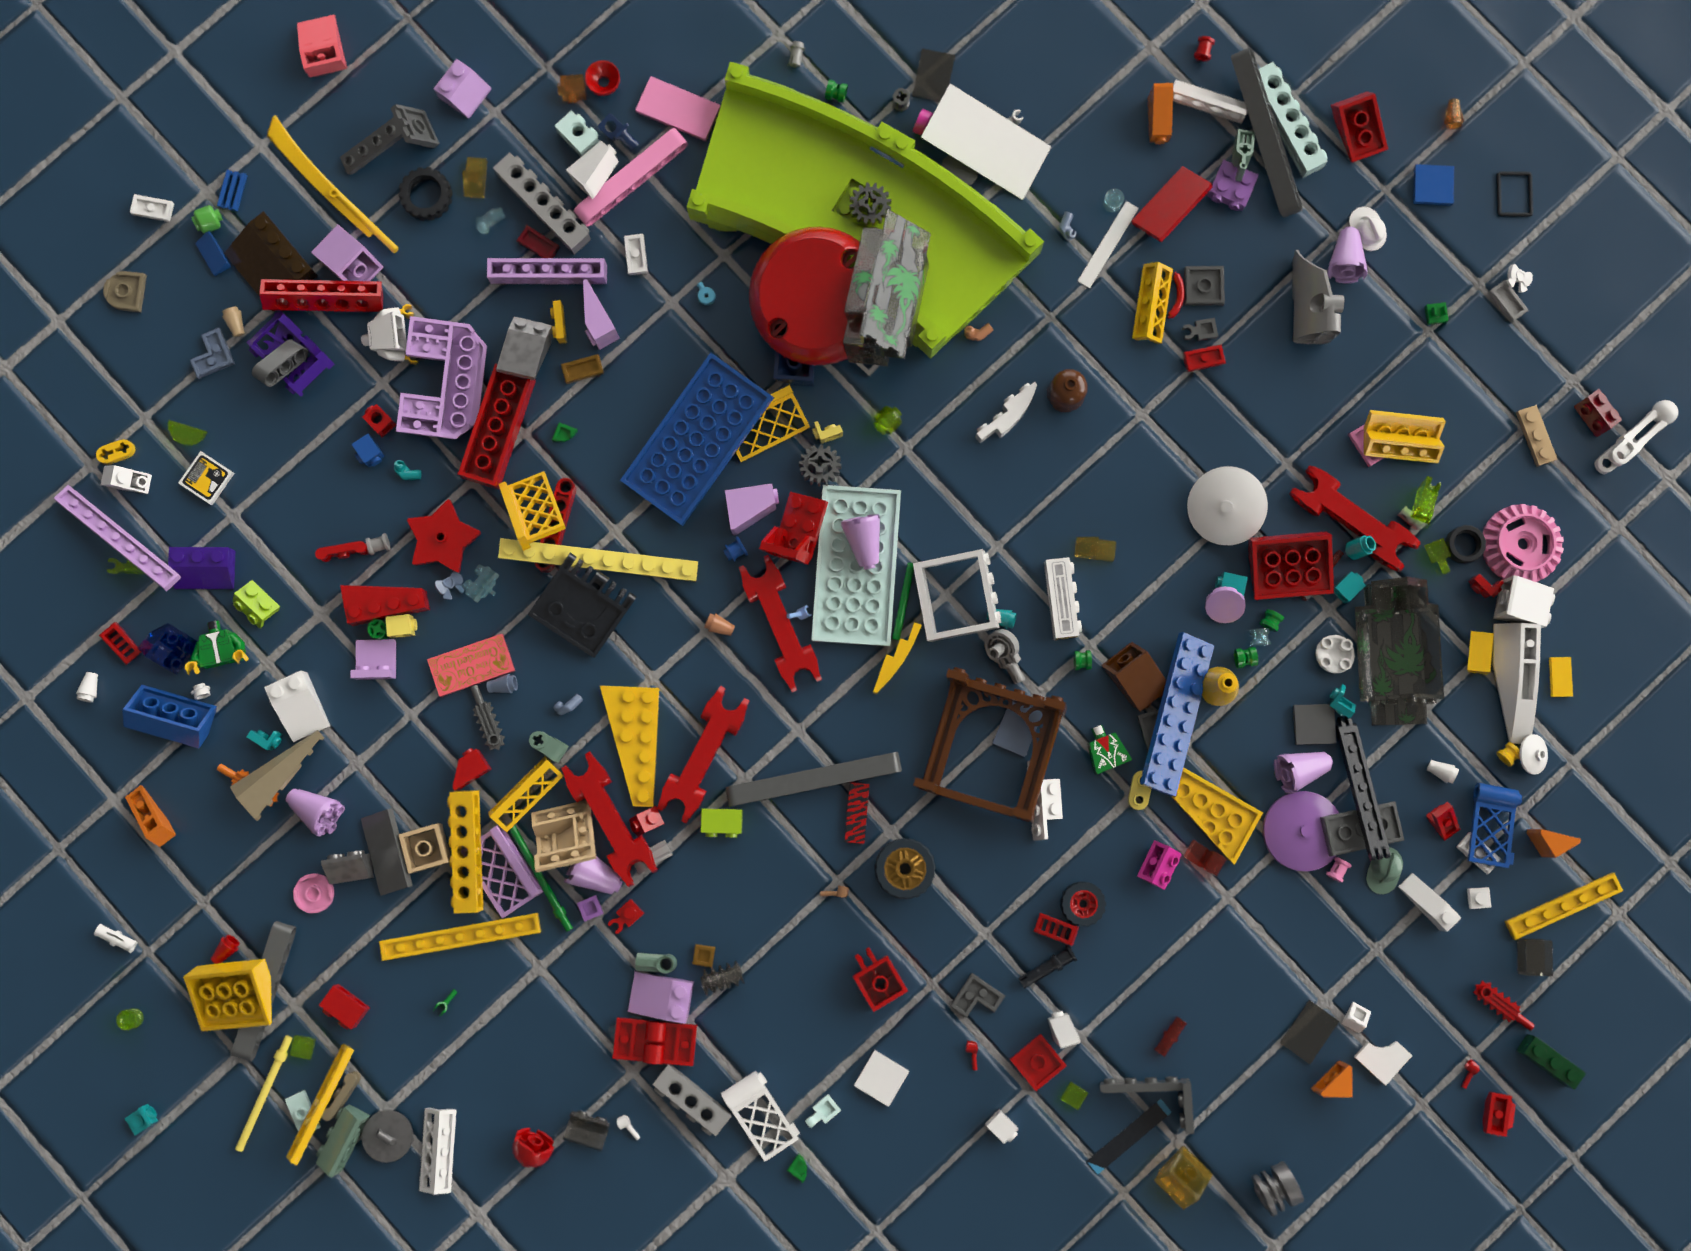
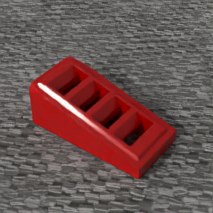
(110, 642)
(1070, 941)

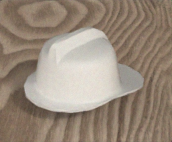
(1370, 227)

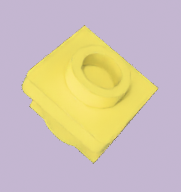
(830, 433)

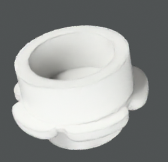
(200, 691)

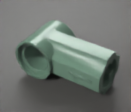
(653, 962)

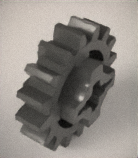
(863, 206)
(811, 461)

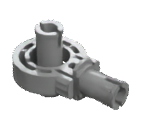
(1005, 652)

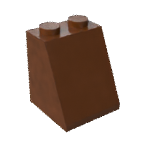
(1136, 676)

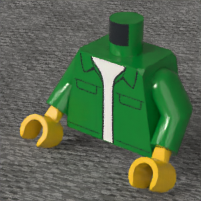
(216, 649)

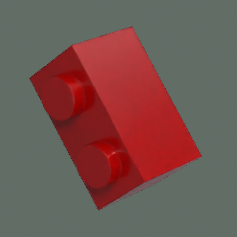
(344, 1007)

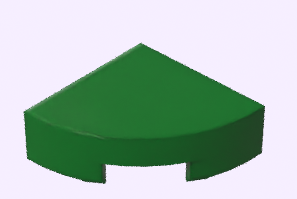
(563, 433)
(798, 1168)

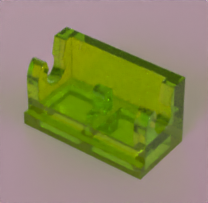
(1425, 501)

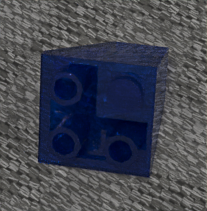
(168, 647)

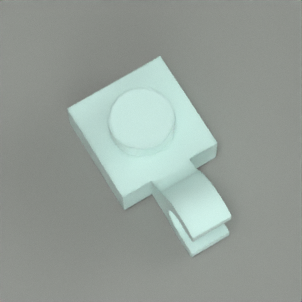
(825, 1110)

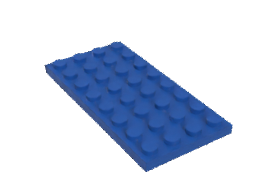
(697, 439)

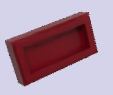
(537, 243)

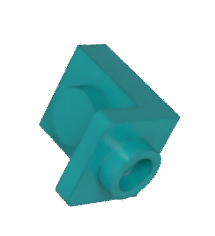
(262, 740)
(142, 1119)

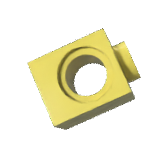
(401, 626)

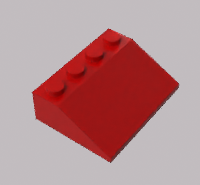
(1291, 565)

